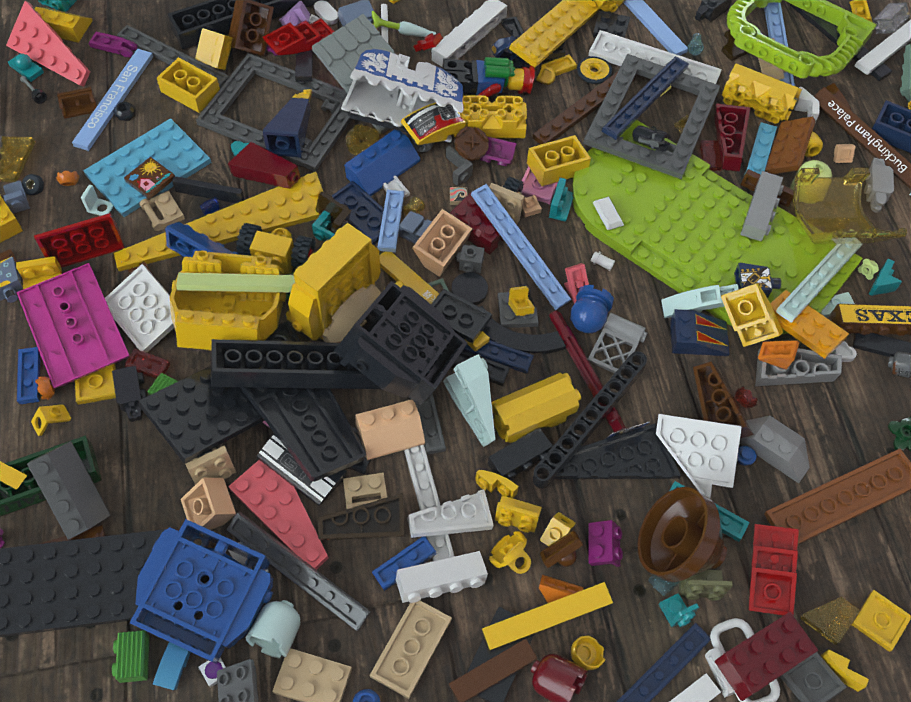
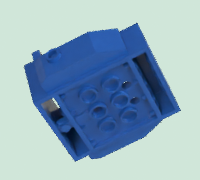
(227, 600)

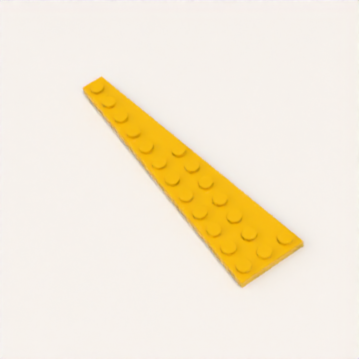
(269, 210)

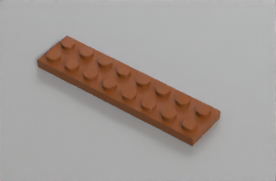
(844, 497)

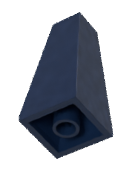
(288, 129)

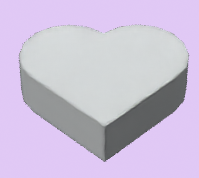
(848, 353)

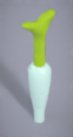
(403, 27)

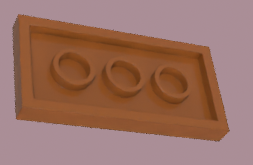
(790, 145)

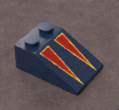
(698, 334)

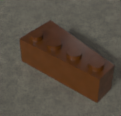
(716, 399)

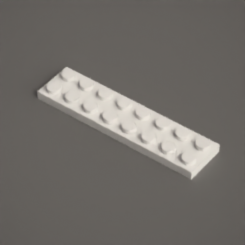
(615, 48)

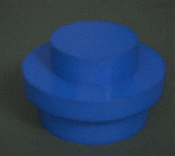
(746, 455)

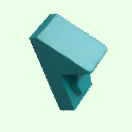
(885, 281)

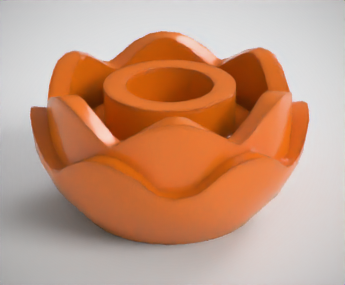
(67, 178)
(45, 387)

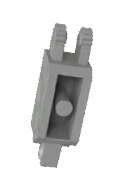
(879, 184)

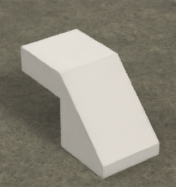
(807, 103)

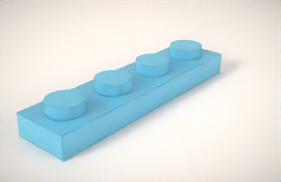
(761, 148)

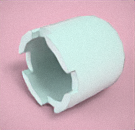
(275, 628)

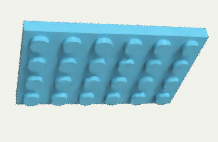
(165, 144)

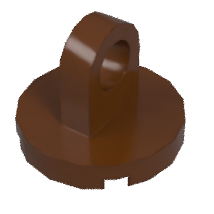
(471, 143)

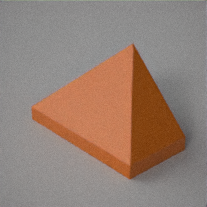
(779, 353)
(556, 589)

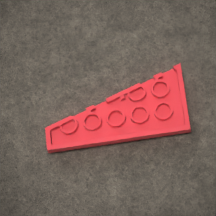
(42, 44)
(280, 510)

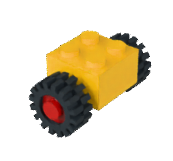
(279, 248)

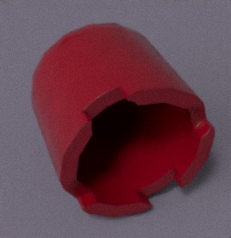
(557, 678)

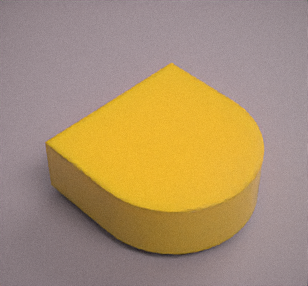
(546, 75)

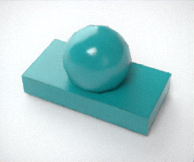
(23, 64)

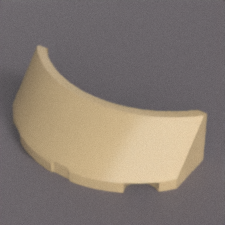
(350, 313)

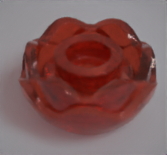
(745, 398)

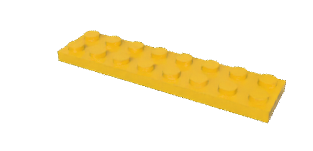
(553, 30)

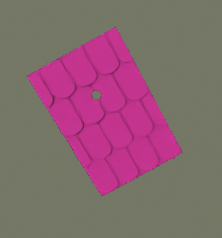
(77, 338)

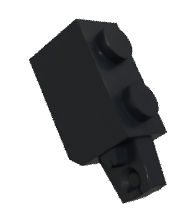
(712, 9)
(129, 391)

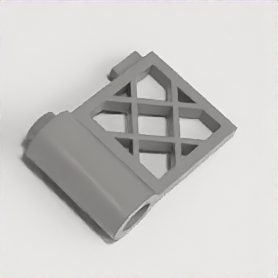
(623, 331)

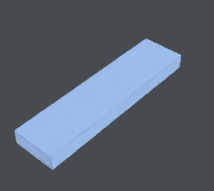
(391, 221)

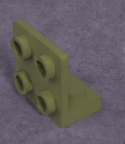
(705, 584)

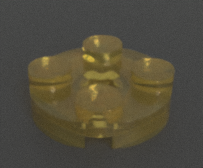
(358, 133)

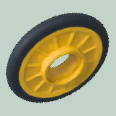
(584, 70)

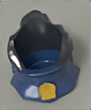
(501, 50)

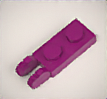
(112, 44)

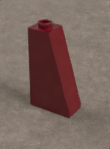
(264, 166)

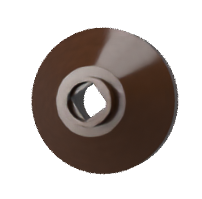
(681, 536)

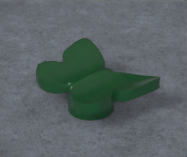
(903, 433)

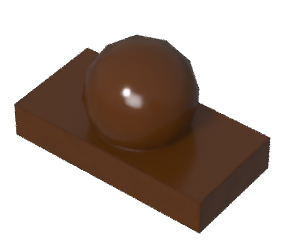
(562, 551)

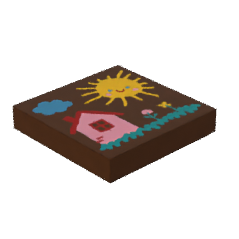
(149, 178)

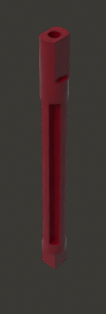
(584, 366)

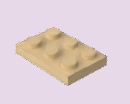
(311, 678)

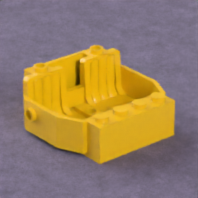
(330, 278)
(224, 314)

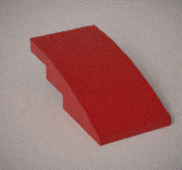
(297, 38)
(773, 570)

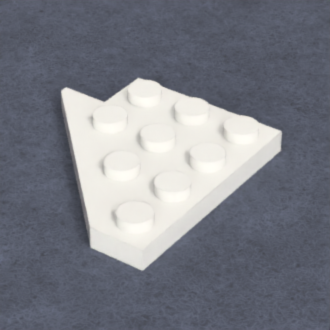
(702, 449)

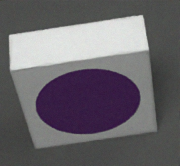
(209, 671)

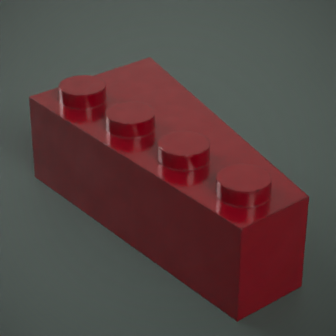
(731, 132)

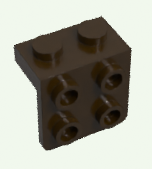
(339, 212)

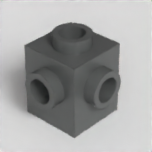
(470, 258)

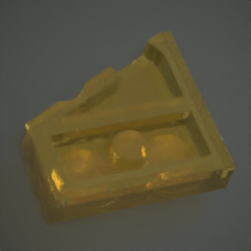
(832, 619)

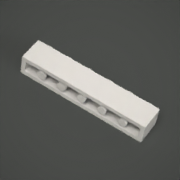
(470, 31)

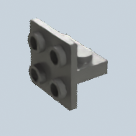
(238, 683)

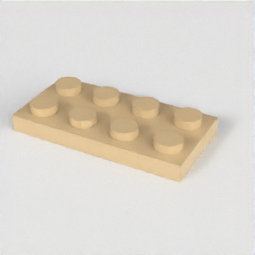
(410, 648)

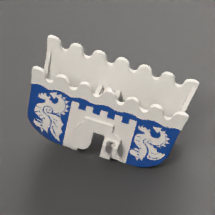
(383, 73)

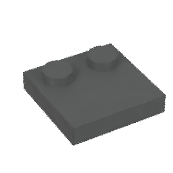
(813, 680)

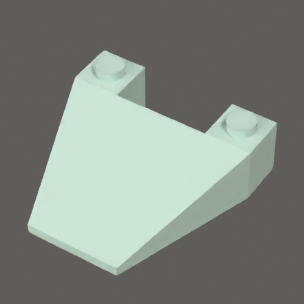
(472, 395)

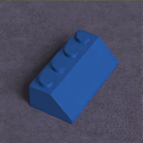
(382, 162)
(186, 241)

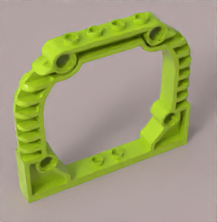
(852, 28)

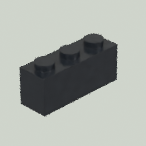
(520, 455)

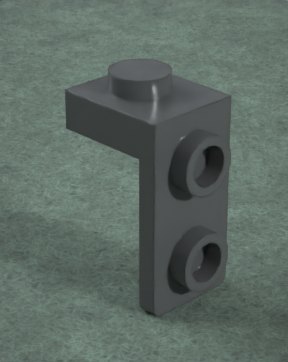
(464, 166)

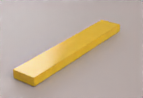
(547, 616)

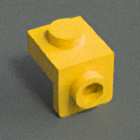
(520, 302)

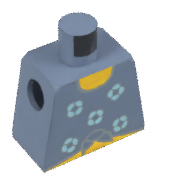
(9, 280)

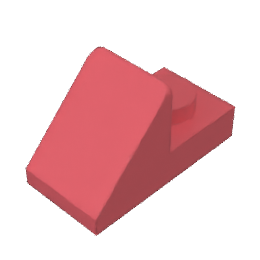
(576, 278)

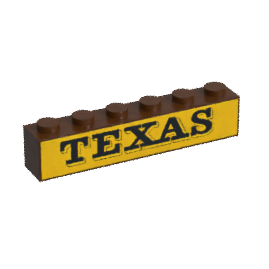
(873, 319)

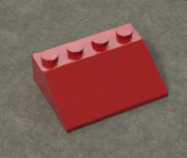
(81, 240)

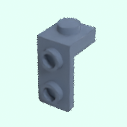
(15, 197)

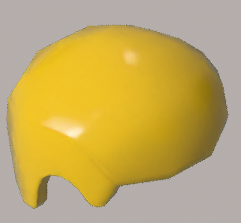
(587, 653)

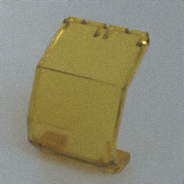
(833, 210)

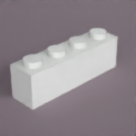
(441, 577)

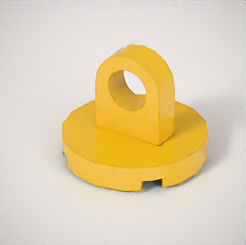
(509, 550)

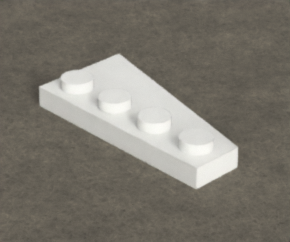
(460, 516)

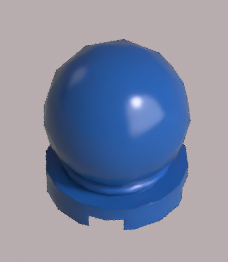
(591, 309)

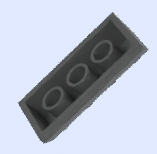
(69, 489)

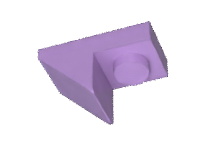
(296, 15)

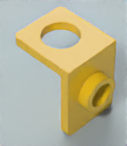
(48, 415)
(557, 529)

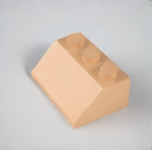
(441, 242)
(390, 429)

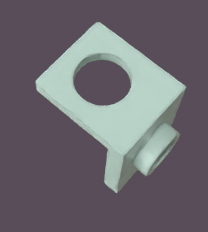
(92, 202)

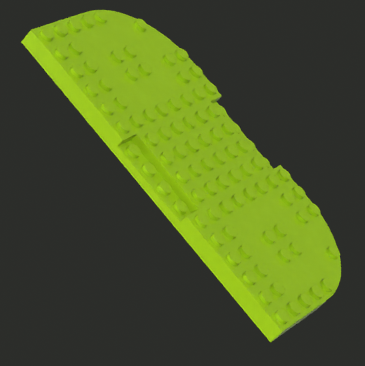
(692, 227)

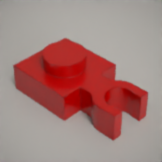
(429, 42)

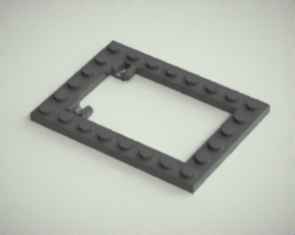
(313, 152)
(676, 157)

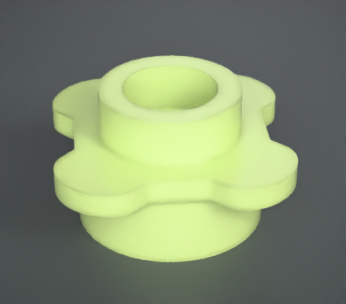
(871, 265)

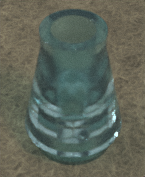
(695, 46)

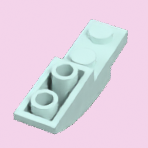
(696, 299)

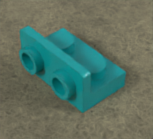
(561, 201)

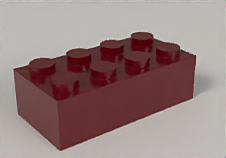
(765, 656)

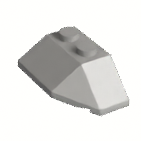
(778, 446)

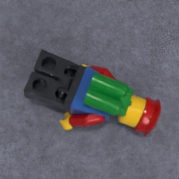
(490, 75)

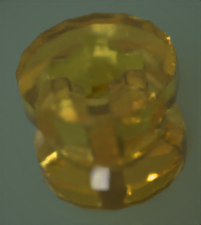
(415, 205)

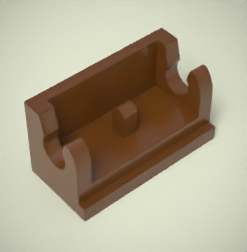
(77, 102)

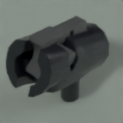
(651, 137)

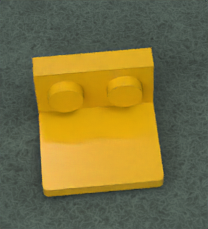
(213, 49)
(38, 270)
(517, 514)

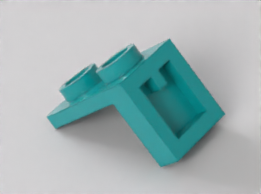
(322, 226)
(677, 612)

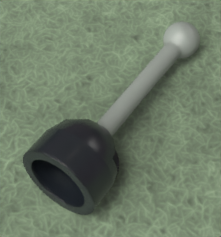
(38, 95)

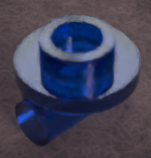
(210, 206)

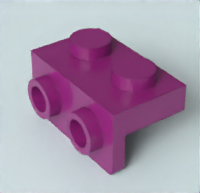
(500, 151)
(605, 543)

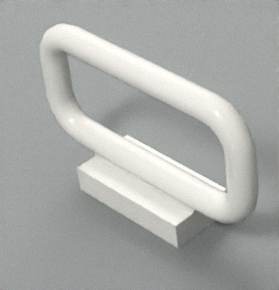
(718, 651)

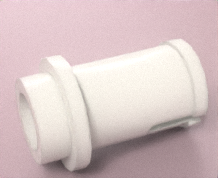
(602, 260)

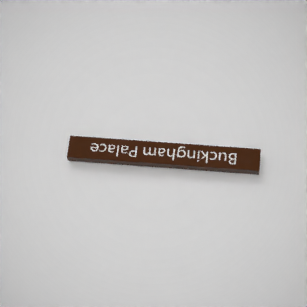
(864, 135)

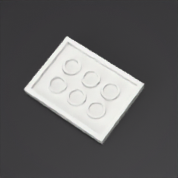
(141, 308)

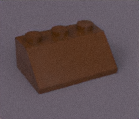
(249, 25)

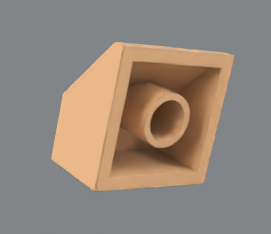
(208, 503)

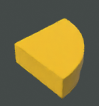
(305, 94)

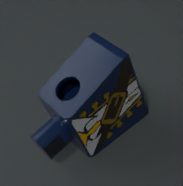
(751, 274)

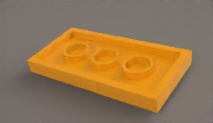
(811, 328)

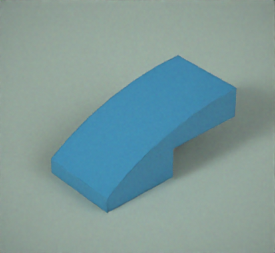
(171, 667)

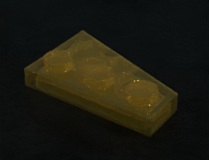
(14, 156)

